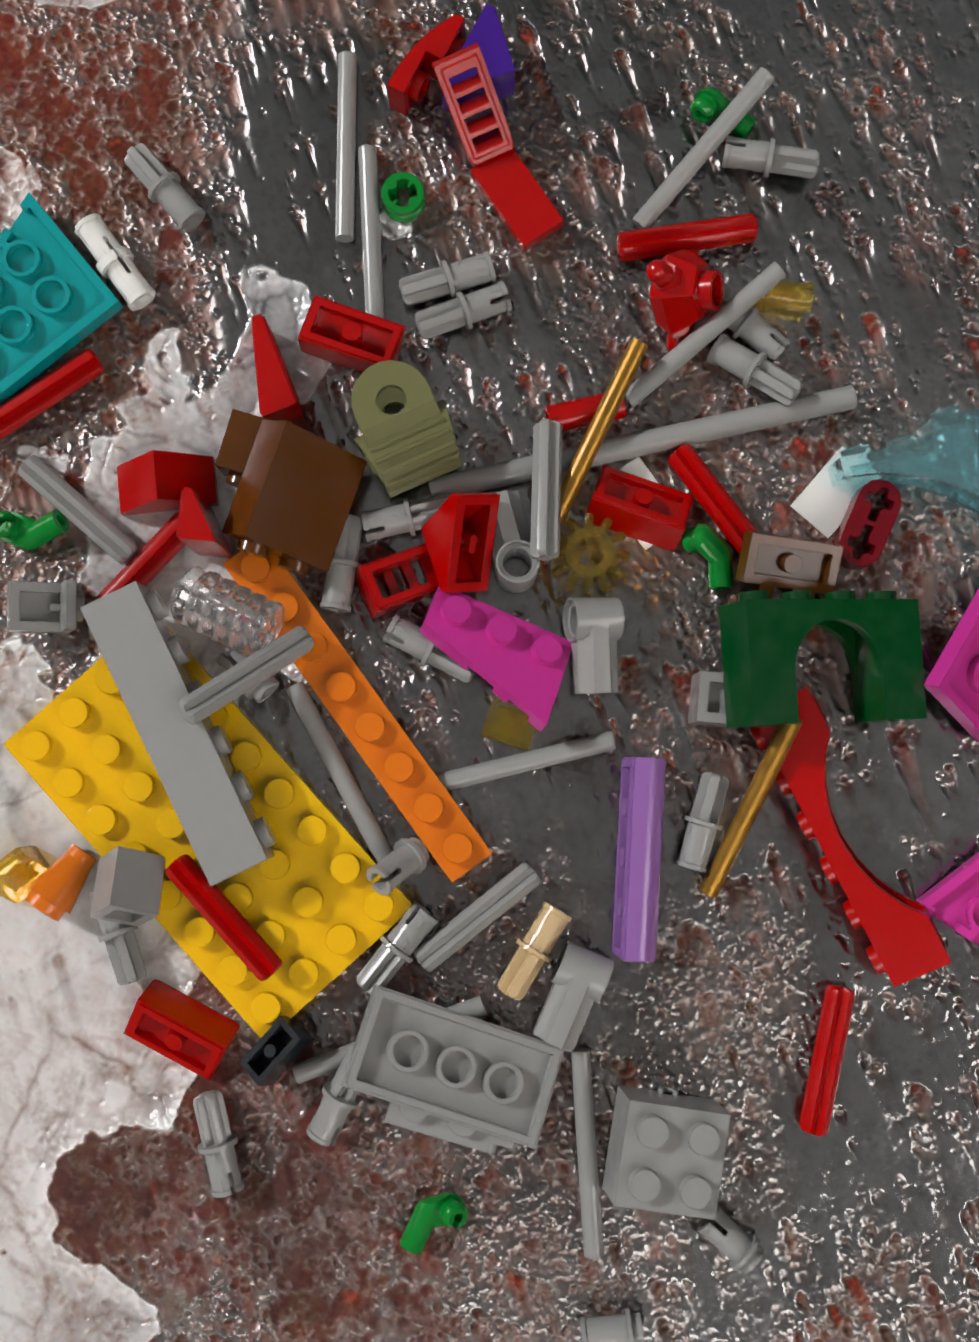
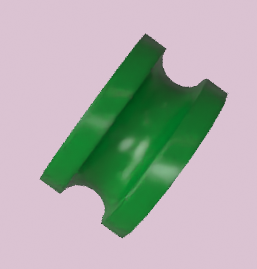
(416, 203)

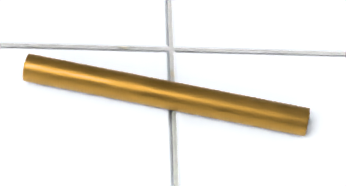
(600, 424)
(749, 808)

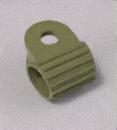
(407, 445)

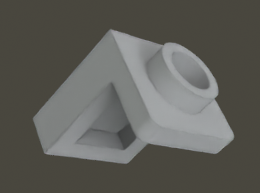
(43, 607)

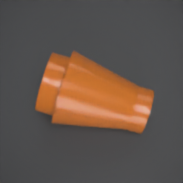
(61, 883)

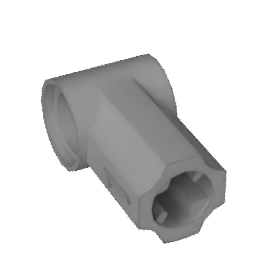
(510, 541)
(593, 629)
(577, 983)

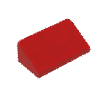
(349, 335)
(640, 508)
(199, 526)
(181, 1029)

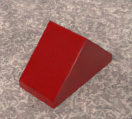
(157, 477)
(462, 541)

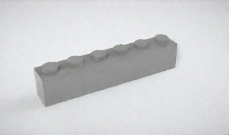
(187, 757)

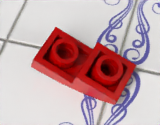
(415, 71)

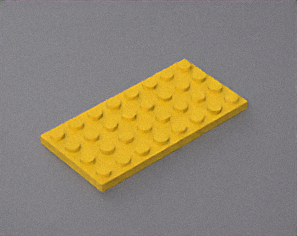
(303, 901)

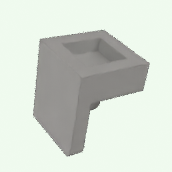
(707, 699)
(128, 886)

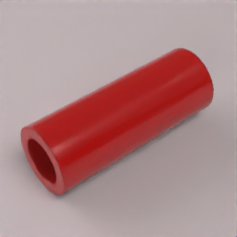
(578, 412)

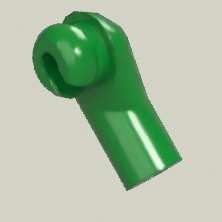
(708, 106)
(29, 532)
(715, 550)
(433, 1212)

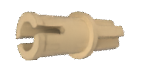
(533, 951)

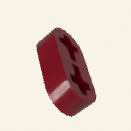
(876, 529)

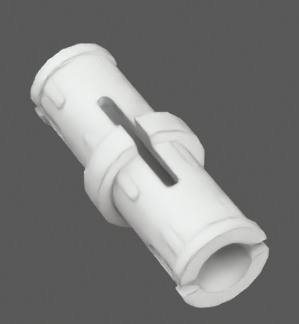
(114, 261)

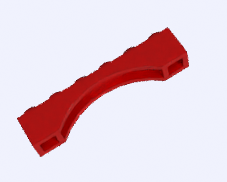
(898, 927)

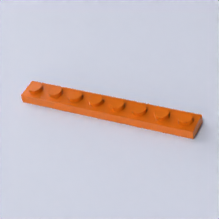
(368, 721)

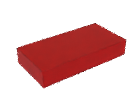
(517, 199)

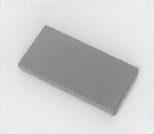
(453, 1067)

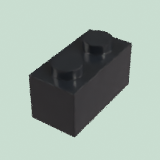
(276, 1050)

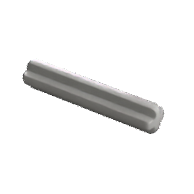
(546, 490)
(78, 510)
(245, 675)
(476, 917)

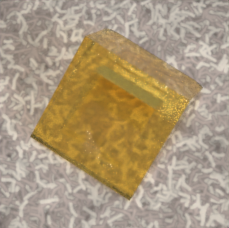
(508, 724)
(19, 870)

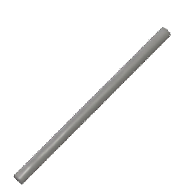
(657, 440)

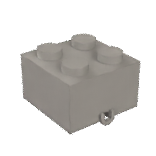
(666, 1152)

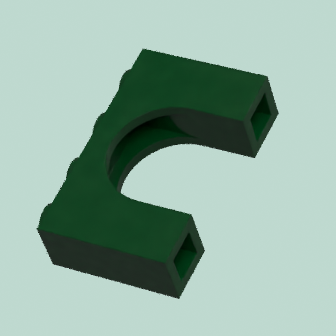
(763, 641)

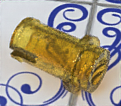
(788, 297)

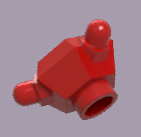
(683, 293)

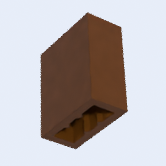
(293, 497)

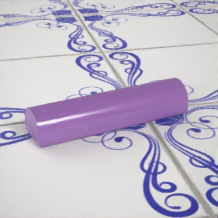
(638, 859)

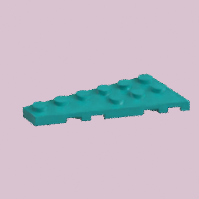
(45, 297)

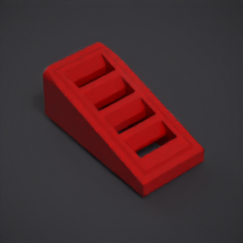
(484, 136)
(275, 388)
(396, 599)

